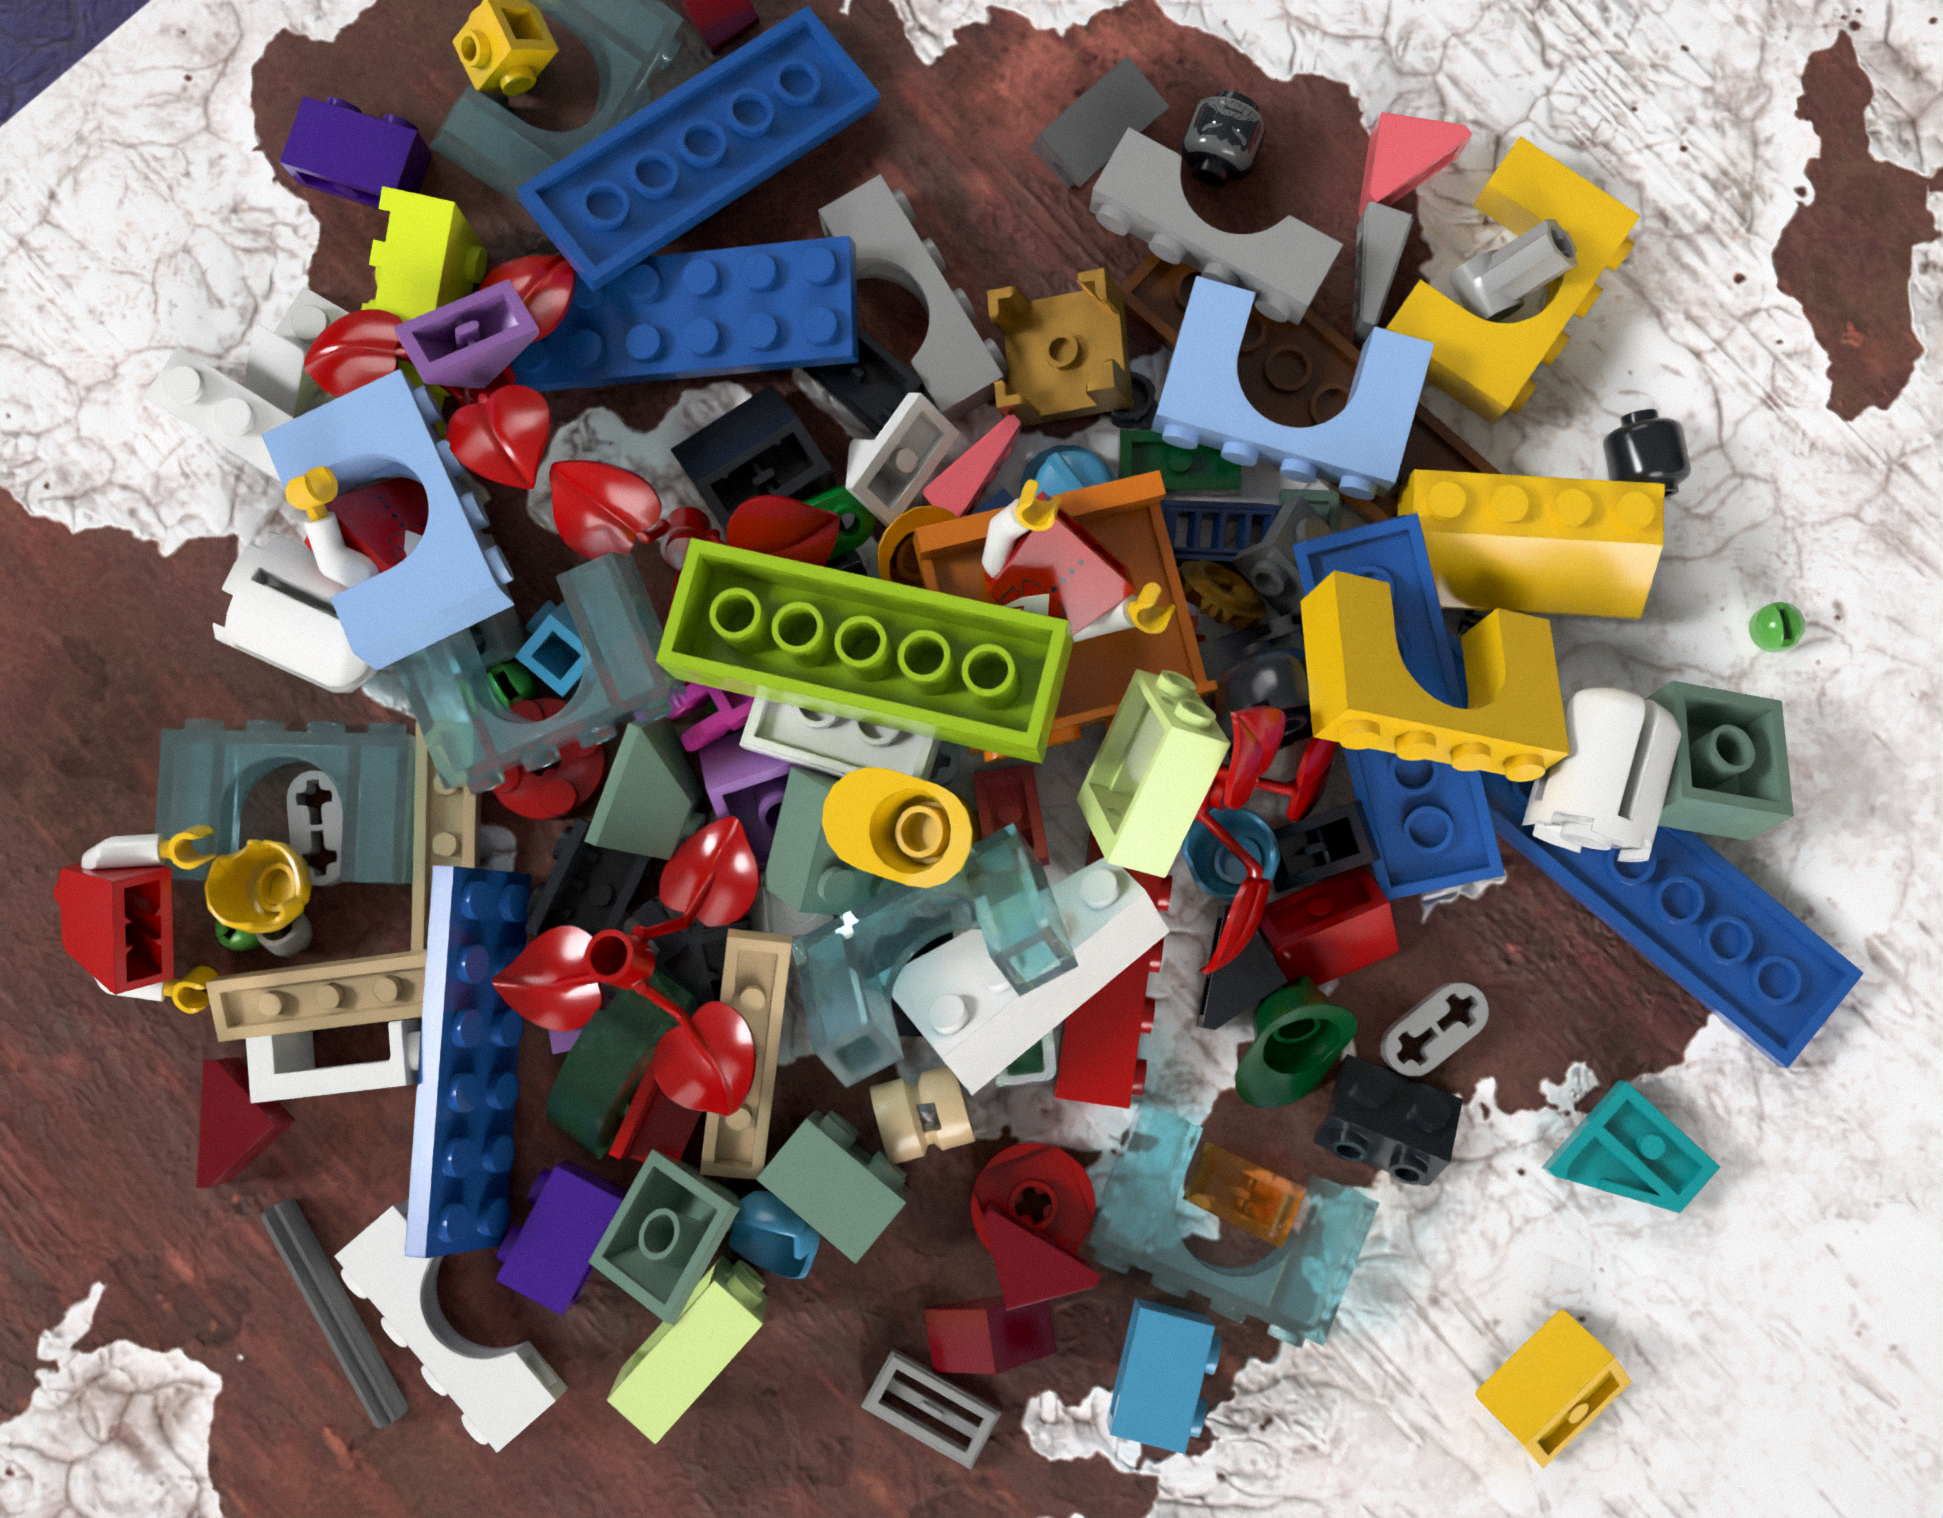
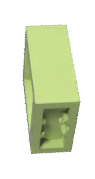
(1152, 772)
(686, 1357)

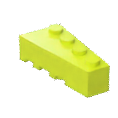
(424, 263)

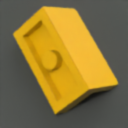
(1553, 1387)

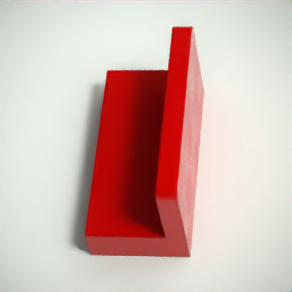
(1330, 928)
(654, 1124)

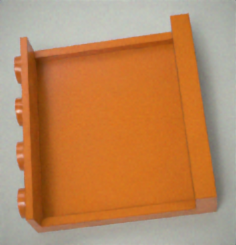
(1130, 525)

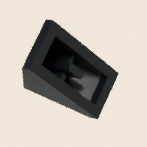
(1324, 846)
(1239, 982)

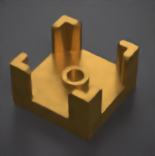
(1063, 351)

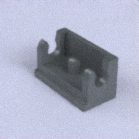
(1093, 126)

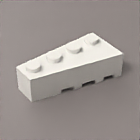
(976, 1014)

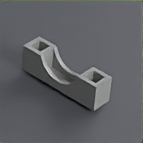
(1145, 197)
(953, 359)

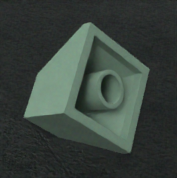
(649, 794)
(665, 1234)

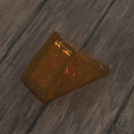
(1245, 1194)

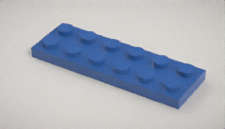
(698, 148)
(705, 318)
(1423, 812)
(466, 1064)

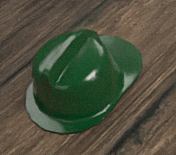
(1293, 1044)

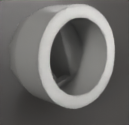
(288, 945)

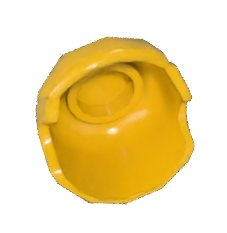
(258, 887)

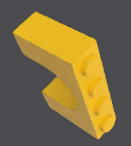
(1491, 362)
(1371, 700)

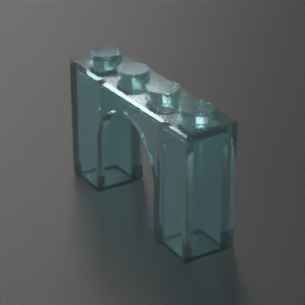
(626, 45)
(479, 737)
(212, 770)
(855, 959)
(1290, 1288)

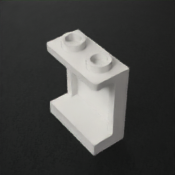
(285, 1066)

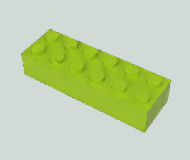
(867, 649)

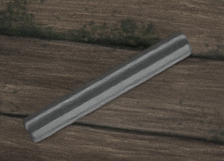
(334, 1313)

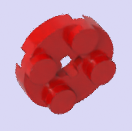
(558, 790)
(1046, 1170)

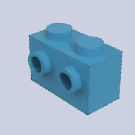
(1162, 1376)

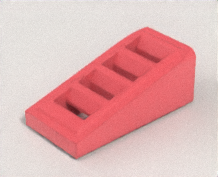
(971, 474)

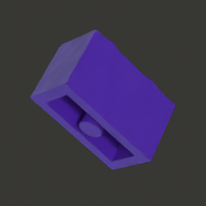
(353, 153)
(566, 1224)

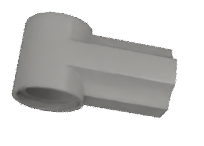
(1499, 280)

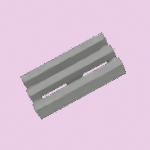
(942, 1385)

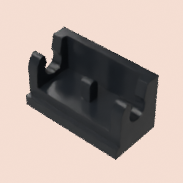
(869, 387)

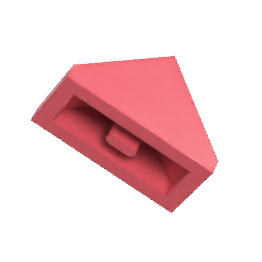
(1406, 154)

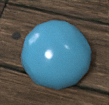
(1214, 866)
(773, 1236)

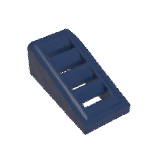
(1220, 513)

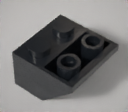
(752, 454)

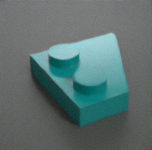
(1633, 1153)

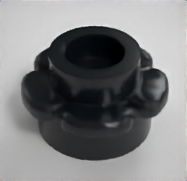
(1143, 407)

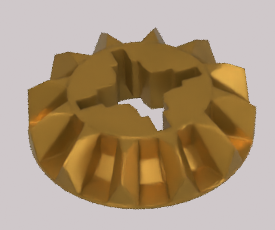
(1222, 594)

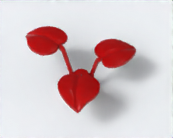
(498, 427)
(607, 507)
(1256, 743)
(558, 975)

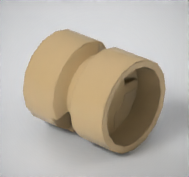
(901, 1120)

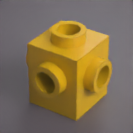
(505, 46)

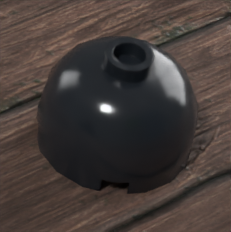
(1265, 678)

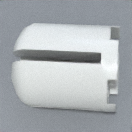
(287, 616)
(1612, 779)

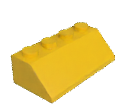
(1538, 541)

